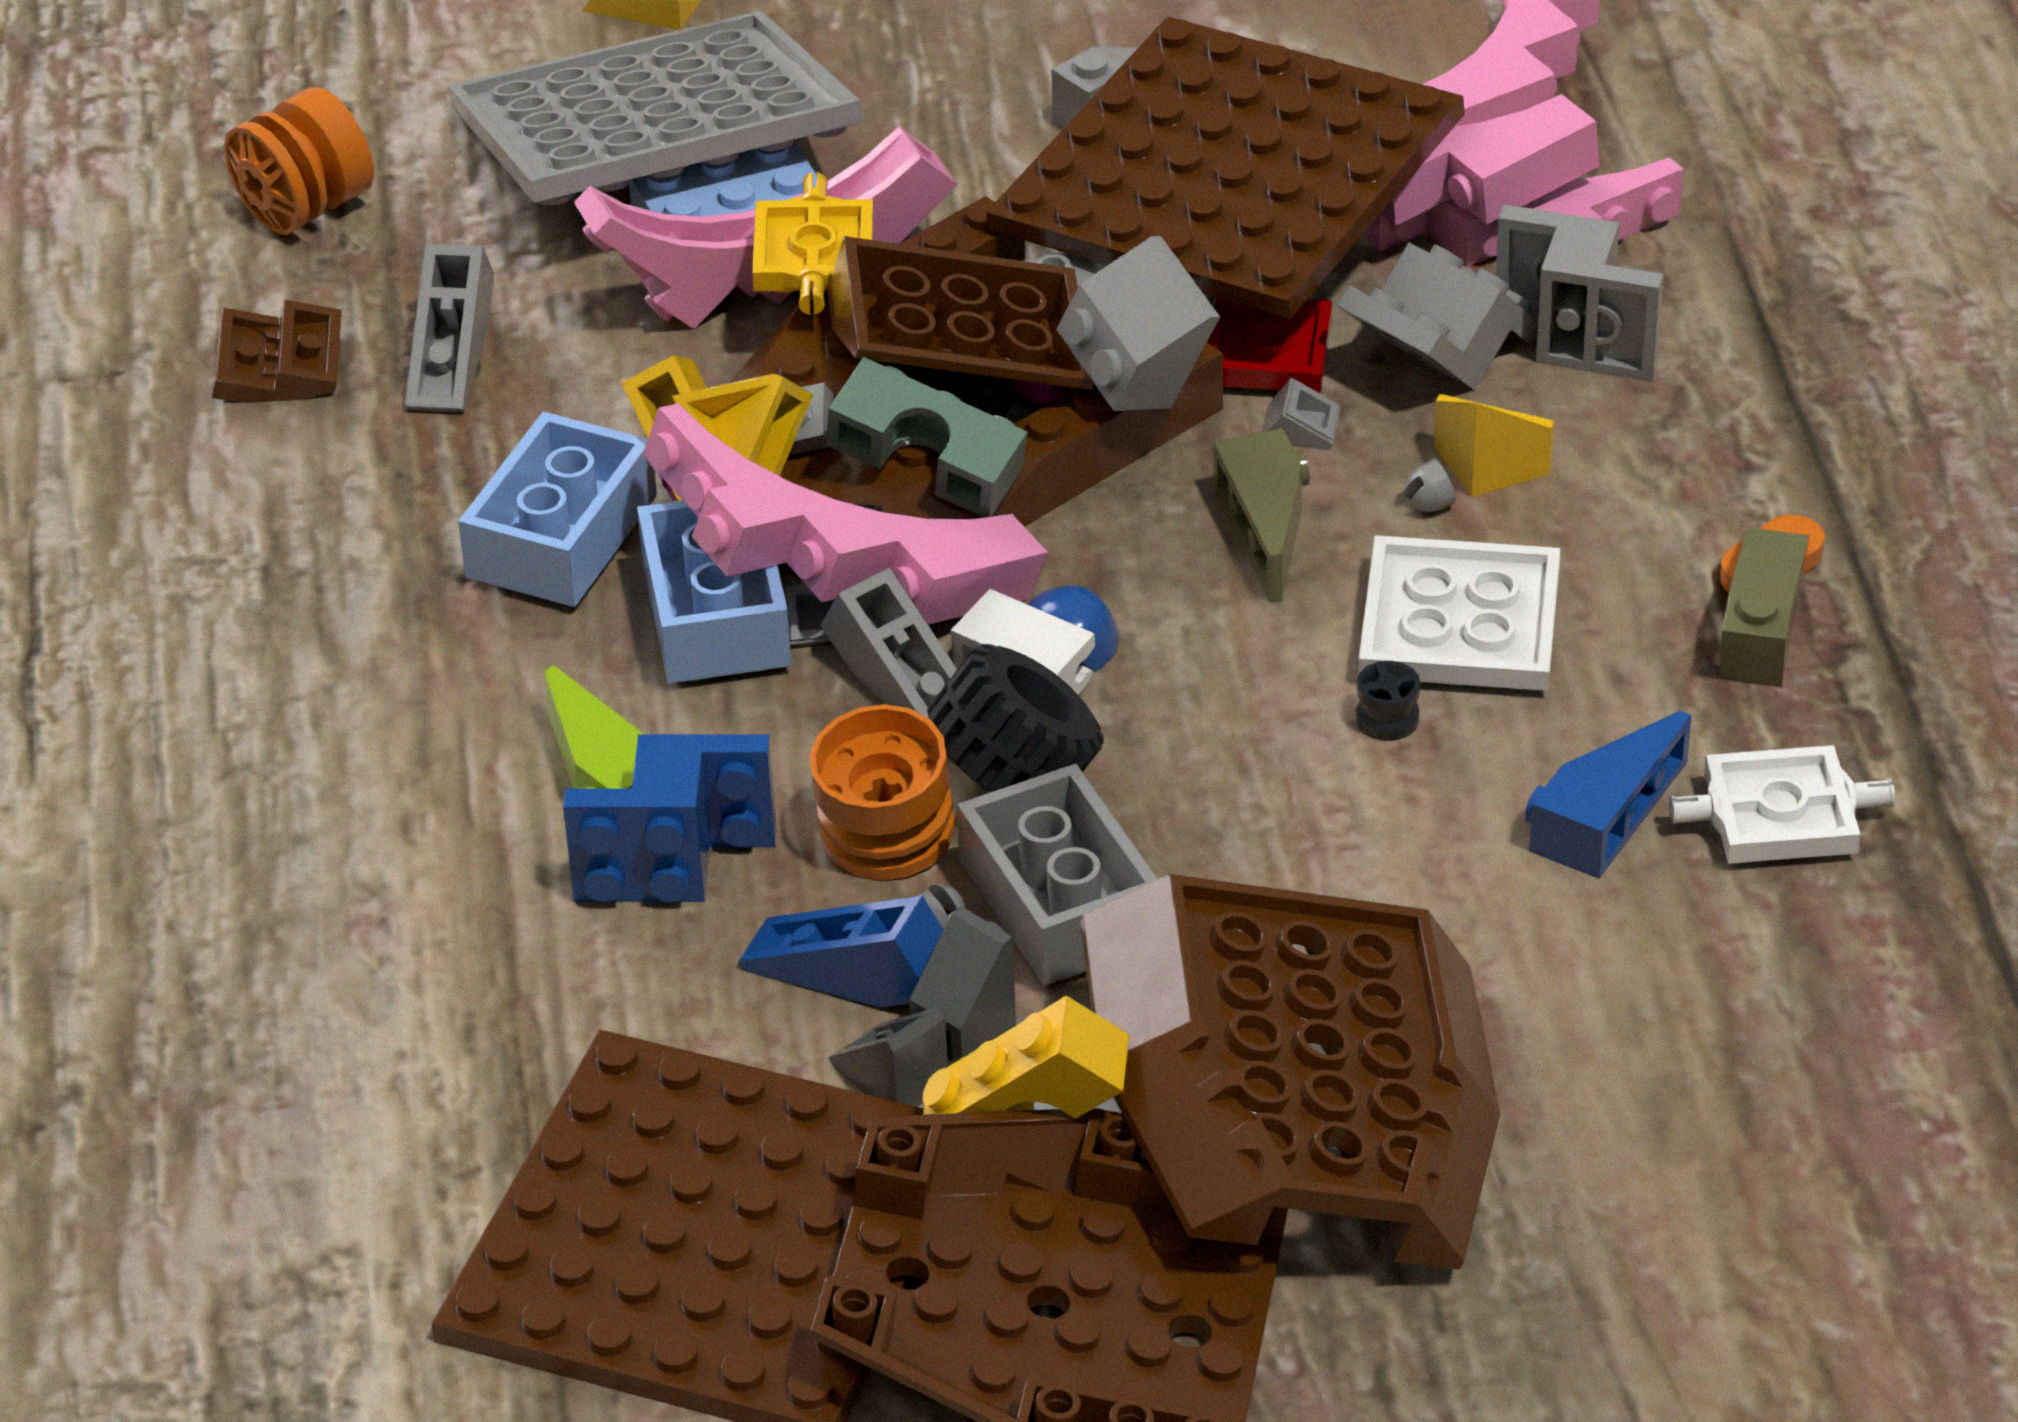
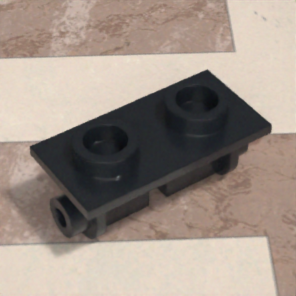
(983, 392)

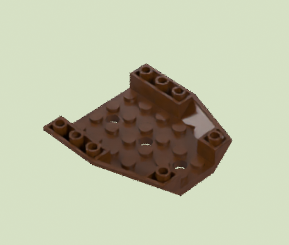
(1239, 1100)
(1030, 1215)

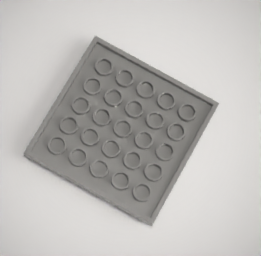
(653, 107)

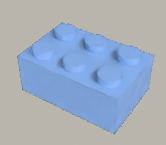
(725, 187)
(557, 509)
(701, 616)

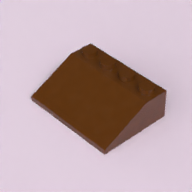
(954, 311)

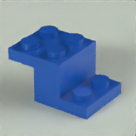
(659, 834)

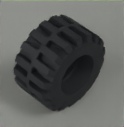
(1012, 719)

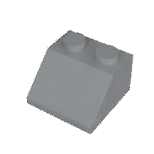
(1139, 327)

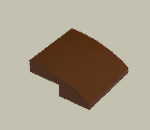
(277, 356)

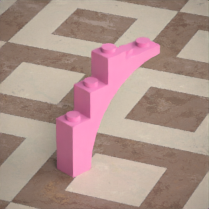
(1520, 58)
(1502, 162)
(1631, 197)
(699, 259)
(762, 521)

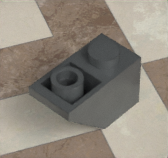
(970, 983)

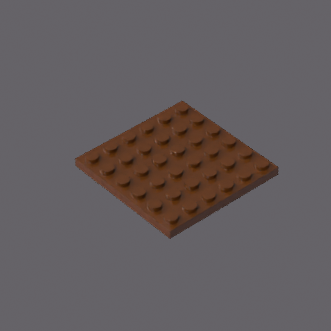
(1234, 155)
(676, 1236)

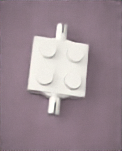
(1782, 803)

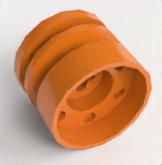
(298, 160)
(882, 792)

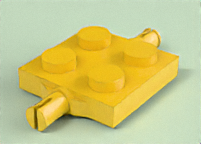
(802, 239)

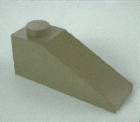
(1261, 494)
(1762, 607)

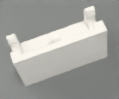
(1027, 630)

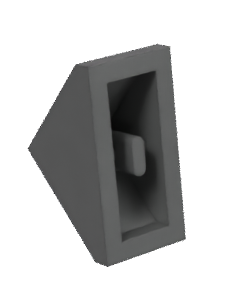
(896, 1057)

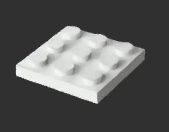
(1462, 611)

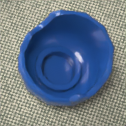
(1086, 610)

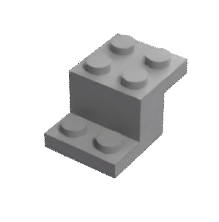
(1584, 303)
(1443, 313)

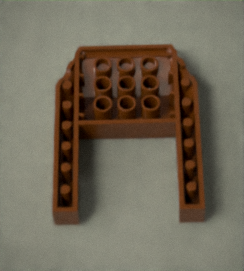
(1067, 442)

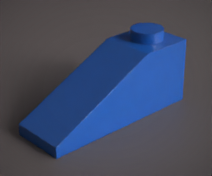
(1606, 795)
(849, 951)

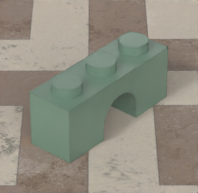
(888, 410)

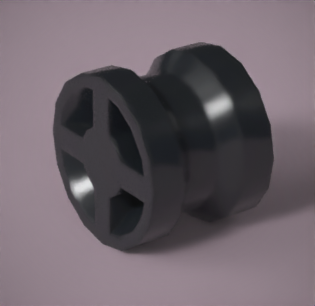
(1388, 700)

